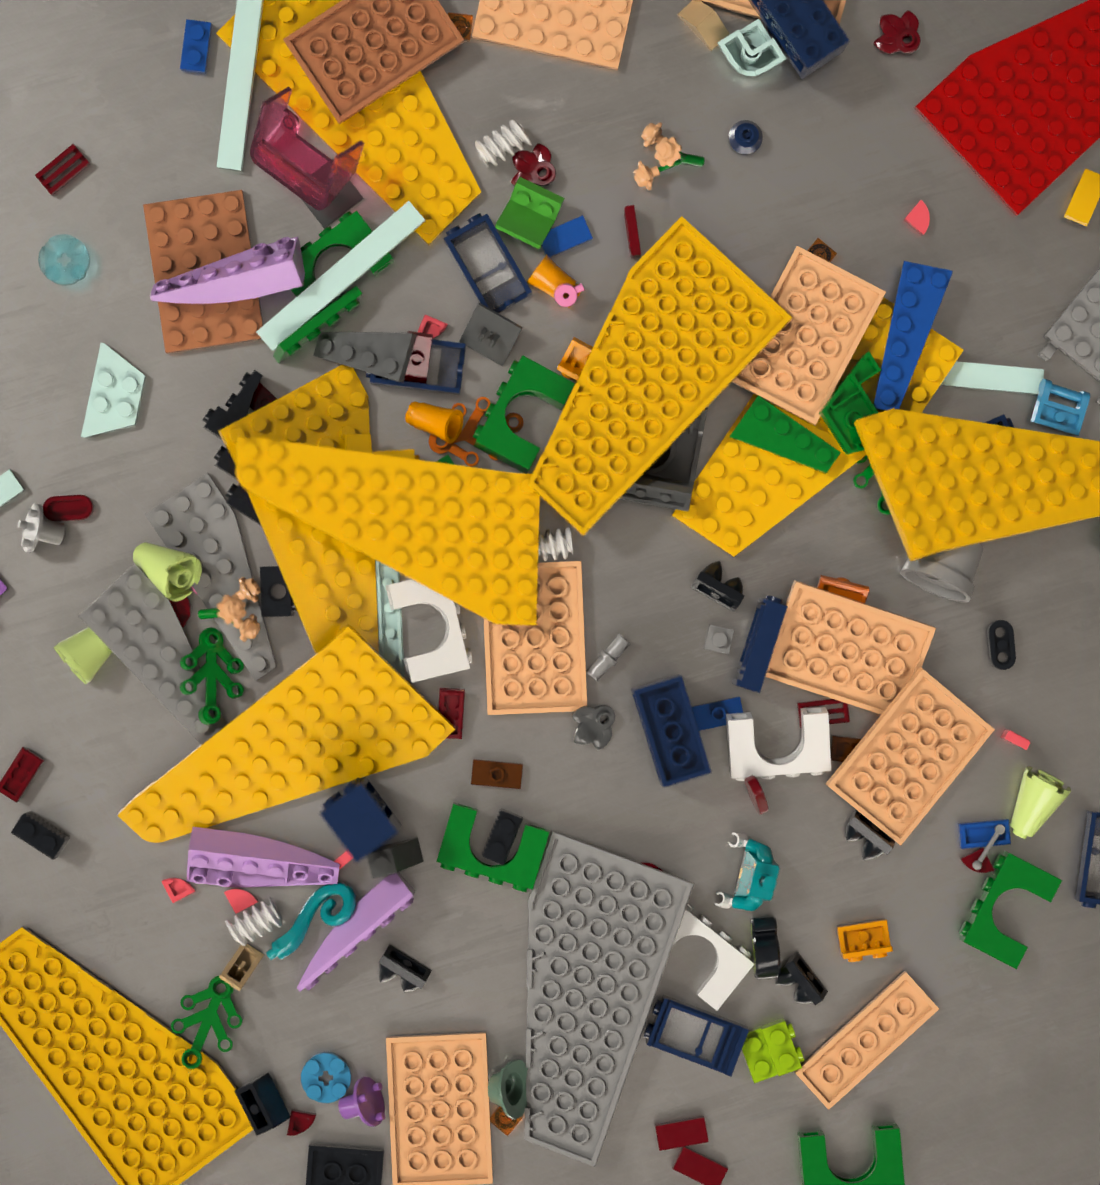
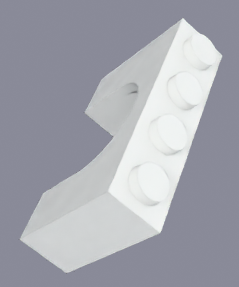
(451, 653)
(809, 757)
(731, 962)

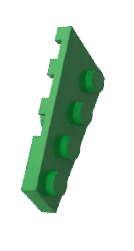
(313, 327)
(781, 435)

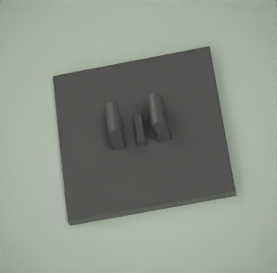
(342, 203)
(490, 334)

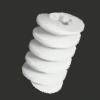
(502, 143)
(555, 544)
(255, 923)

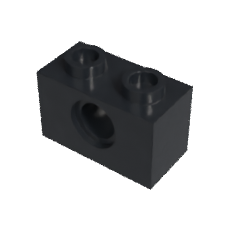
(269, 603)

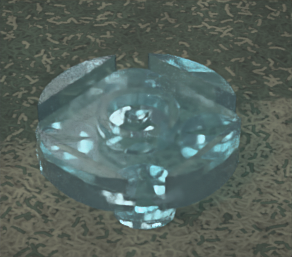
(54, 249)

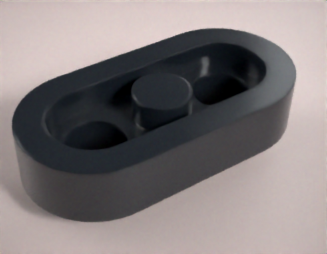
(1001, 644)

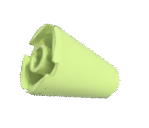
(168, 569)
(83, 654)
(1036, 801)

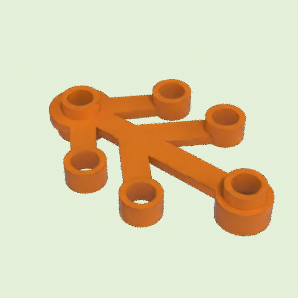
(468, 432)

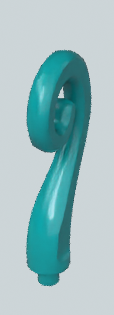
(294, 937)

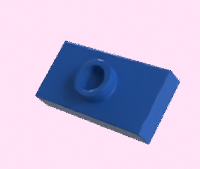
(714, 713)

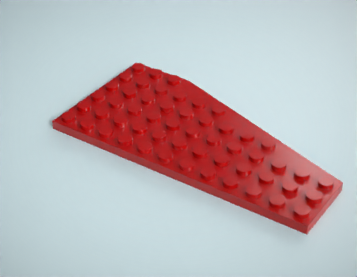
(1024, 104)

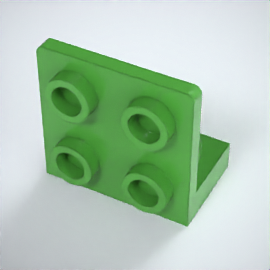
(530, 213)

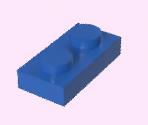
(196, 46)

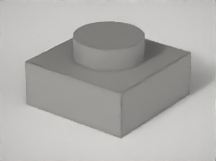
(719, 639)

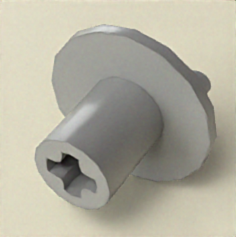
(39, 529)

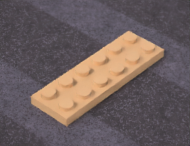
(866, 1040)

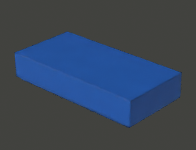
(566, 236)
(980, 833)

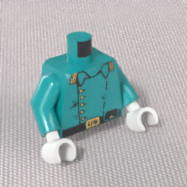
(756, 876)

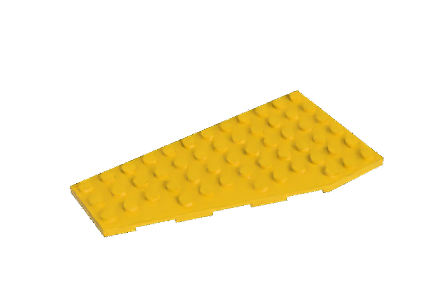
(404, 133)
(660, 360)
(752, 490)
(115, 1068)

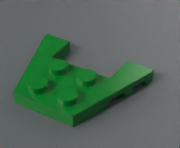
(850, 404)

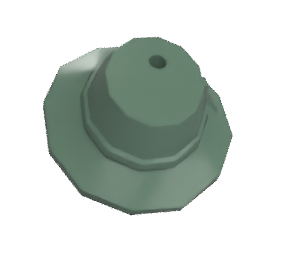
(509, 1088)

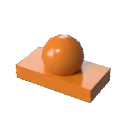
(844, 588)

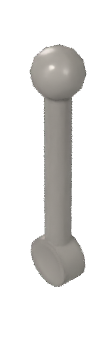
(999, 829)

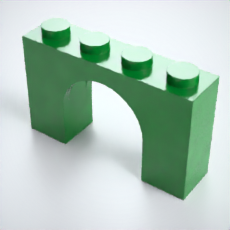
(346, 234)
(526, 380)
(519, 870)
(1009, 874)
(884, 1170)

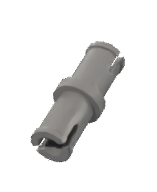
(608, 657)

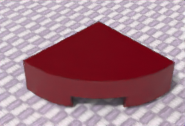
(973, 856)
(300, 1122)

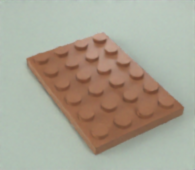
(370, 48)
(189, 236)

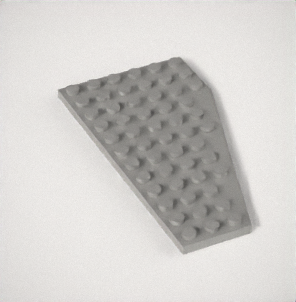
(592, 974)

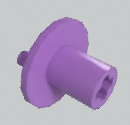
(364, 1102)

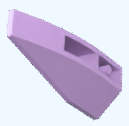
(238, 277)
(253, 861)
(371, 910)

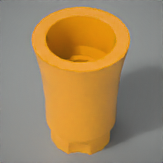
(549, 276)
(435, 420)

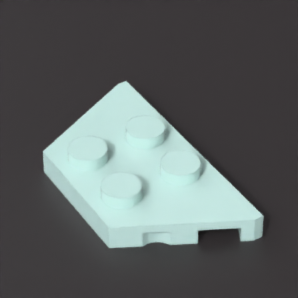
(113, 394)

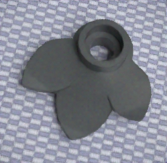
(591, 728)

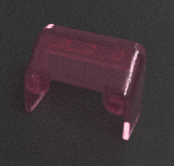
(294, 160)

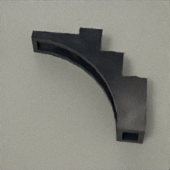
(217, 419)

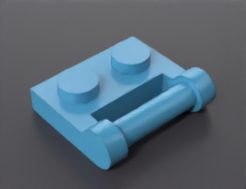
(1058, 415)

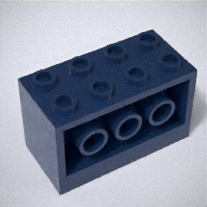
(803, 31)
(671, 730)
(360, 818)

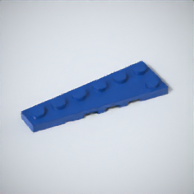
(913, 314)

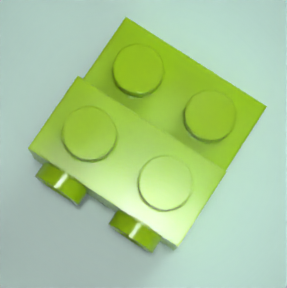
(771, 1051)

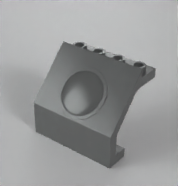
(673, 474)

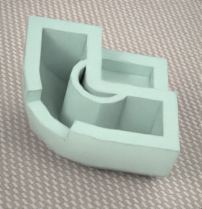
(751, 50)

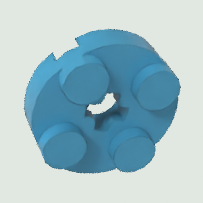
(315, 1087)

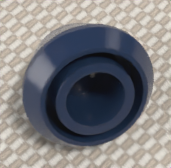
(739, 141)

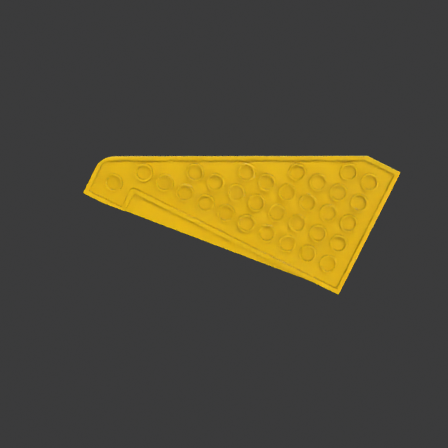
(976, 480)
(434, 522)
(323, 575)
(314, 730)

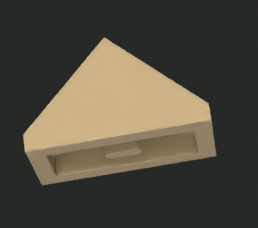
(704, 23)
(241, 966)

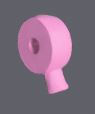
(571, 290)

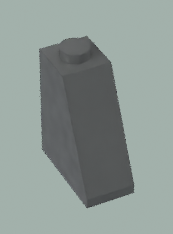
(394, 857)

